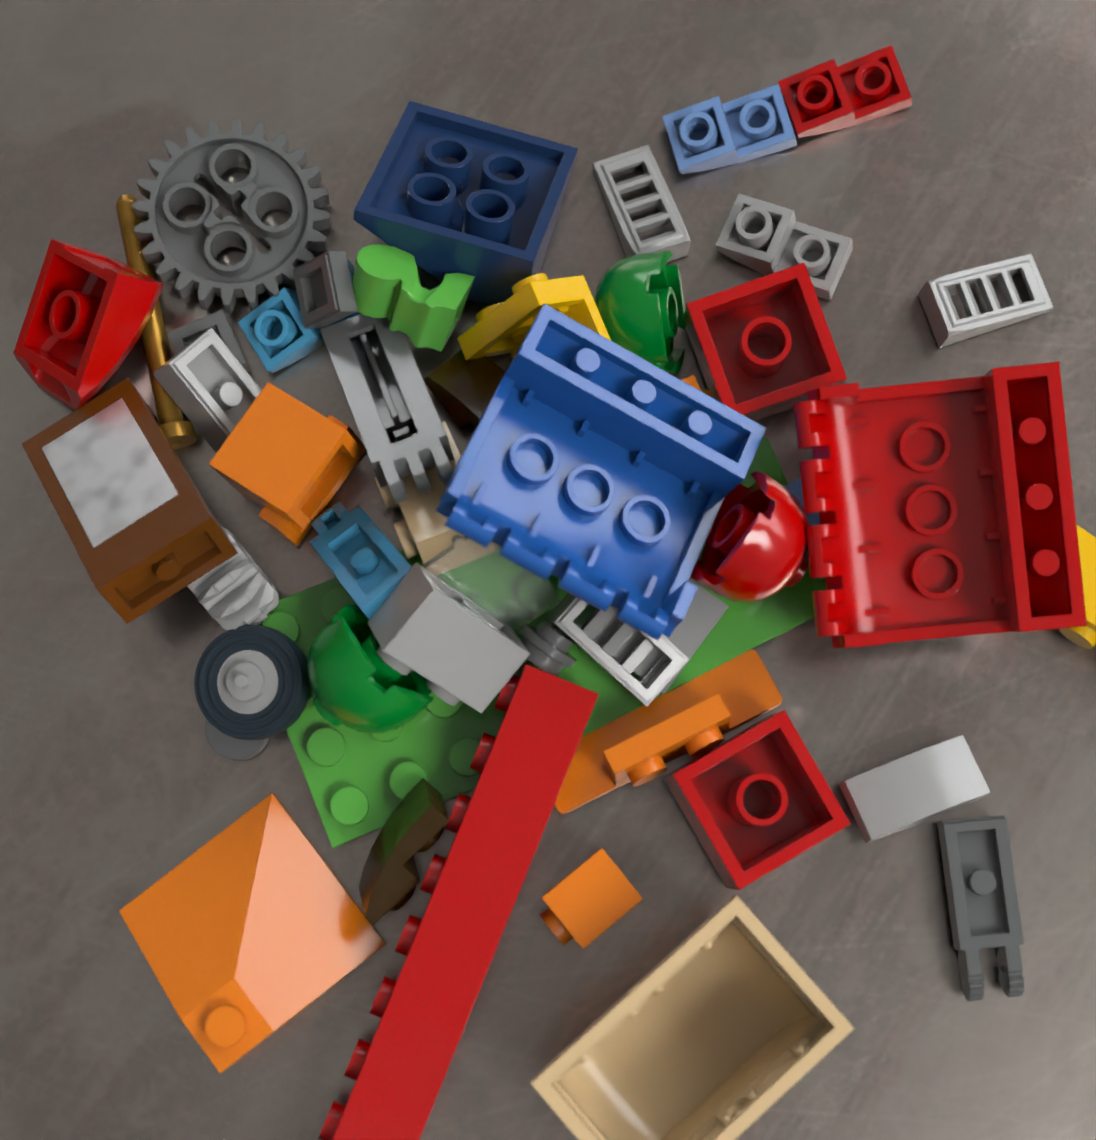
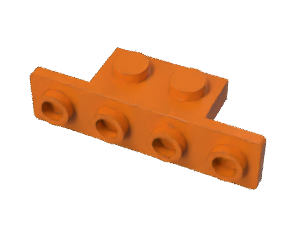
(674, 724)

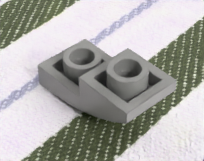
(771, 240)
(914, 788)

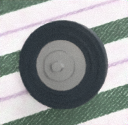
(252, 682)

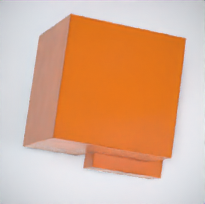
(287, 460)

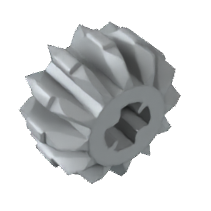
(236, 590)

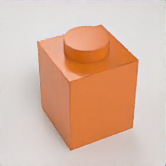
(588, 900)

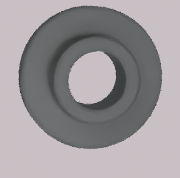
(547, 647)

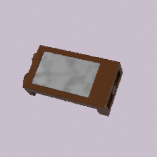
(127, 501)

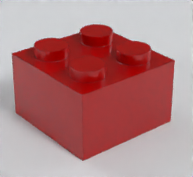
(764, 343)
(756, 801)

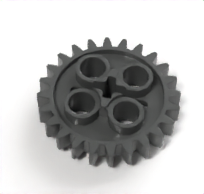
(191, 247)

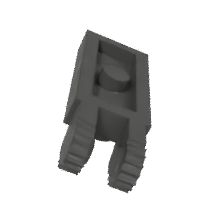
(982, 901)

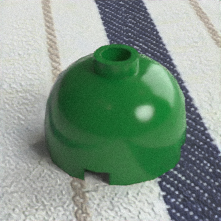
(644, 307)
(355, 683)

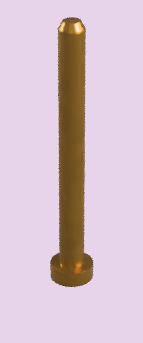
(154, 338)

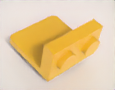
(505, 324)

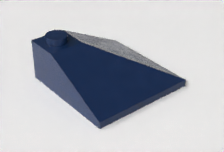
(467, 198)

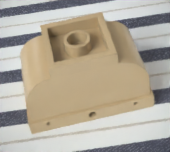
(696, 1040)

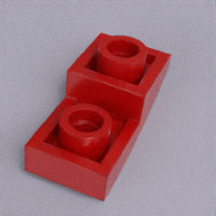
(847, 94)

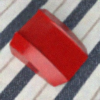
(82, 321)

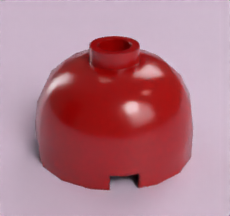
(755, 543)

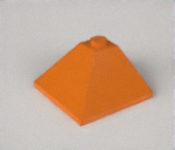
(249, 932)

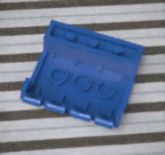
(599, 472)

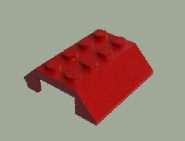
(941, 507)

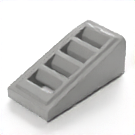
(676, 236)
(942, 313)
(655, 678)

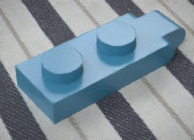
(358, 555)

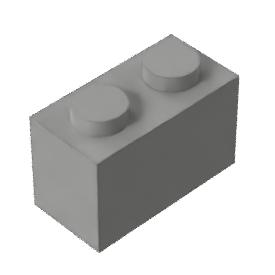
(446, 640)

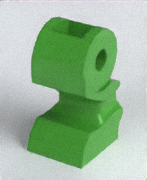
(390, 287)

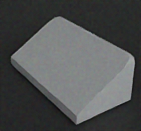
(209, 386)

